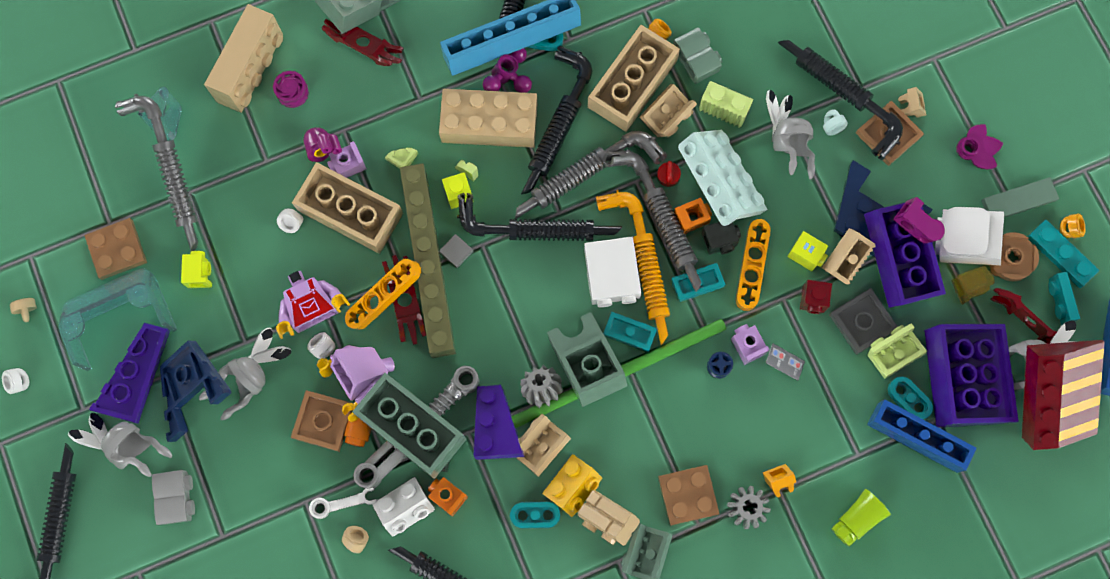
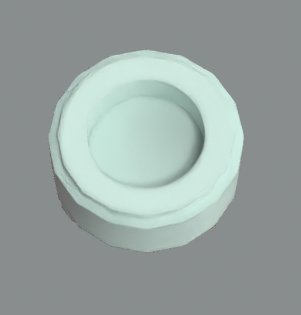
(835, 124)

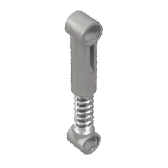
(454, 392)

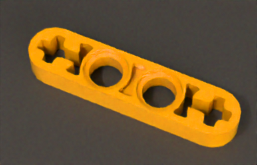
(753, 264)
(384, 297)

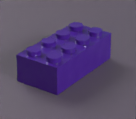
(904, 263)

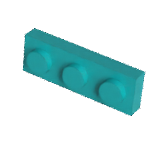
(1063, 253)

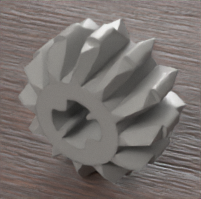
(541, 386)
(751, 499)

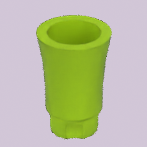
(860, 518)

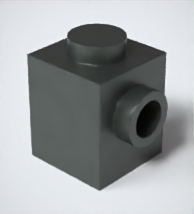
(721, 238)

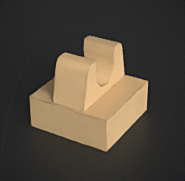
(915, 103)

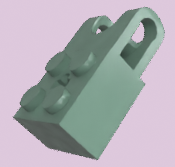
(352, 13)
(588, 362)

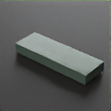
(1022, 198)

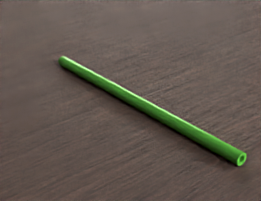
(628, 368)

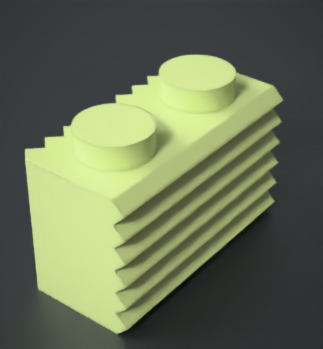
(725, 104)

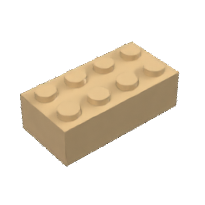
(244, 58)
(633, 78)
(488, 118)
(347, 207)

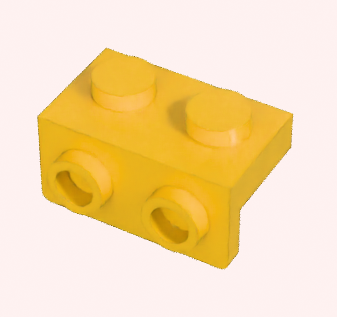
(572, 485)

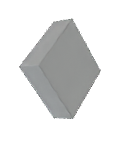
(456, 251)

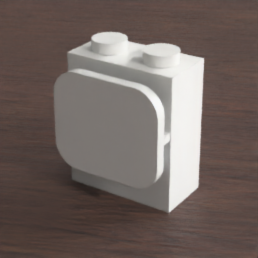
(971, 236)
(612, 271)

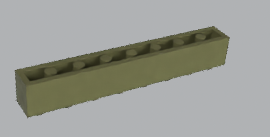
(427, 255)

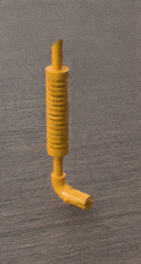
(645, 257)

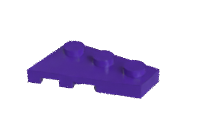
(494, 426)

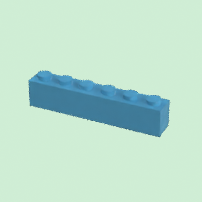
(509, 34)

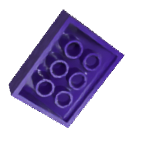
(970, 375)

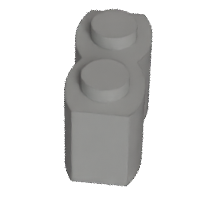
(172, 497)

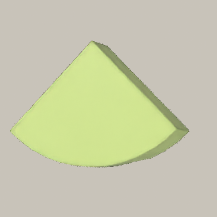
(402, 157)
(470, 170)

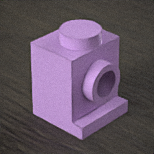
(351, 166)
(749, 352)

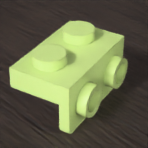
(896, 351)

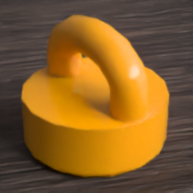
(660, 28)
(1075, 225)

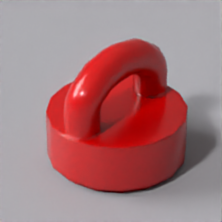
(668, 174)

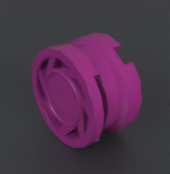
(291, 90)

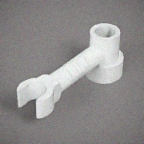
(338, 504)

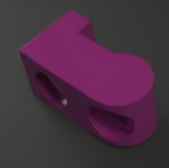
(918, 223)

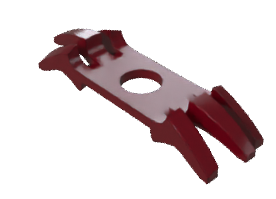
(372, 50)
(1014, 305)
(409, 313)

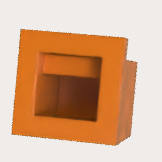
(697, 208)
(455, 499)

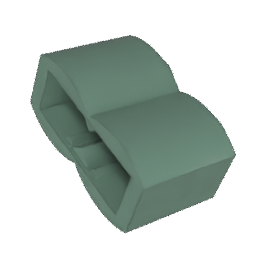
(697, 55)

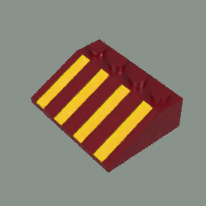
(1062, 393)

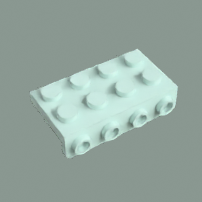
(721, 176)

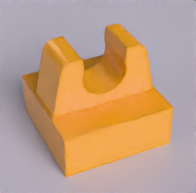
(780, 478)

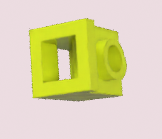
(196, 270)

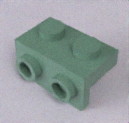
(646, 552)

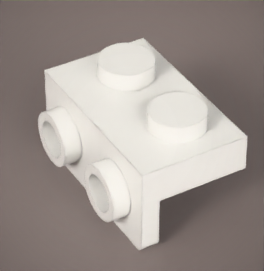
(403, 507)

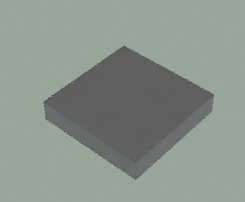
(863, 321)

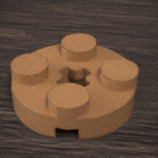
(1020, 268)

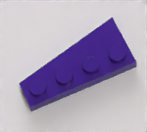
(133, 377)

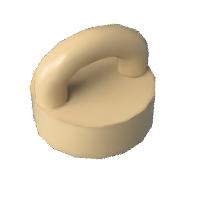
(23, 307)
(355, 539)

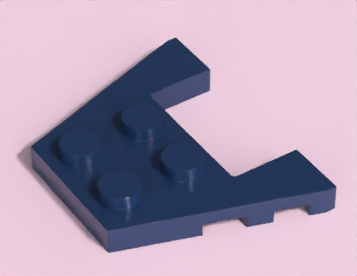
(856, 204)
(182, 378)

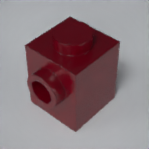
(815, 296)

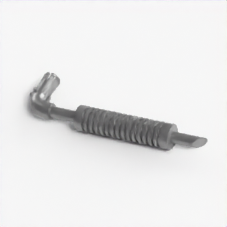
(168, 163)
(585, 168)
(661, 212)

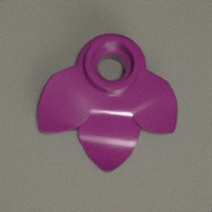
(981, 146)

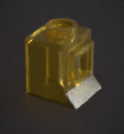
(973, 283)

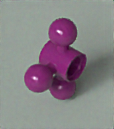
(499, 76)

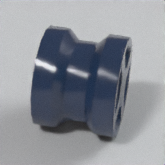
(720, 360)

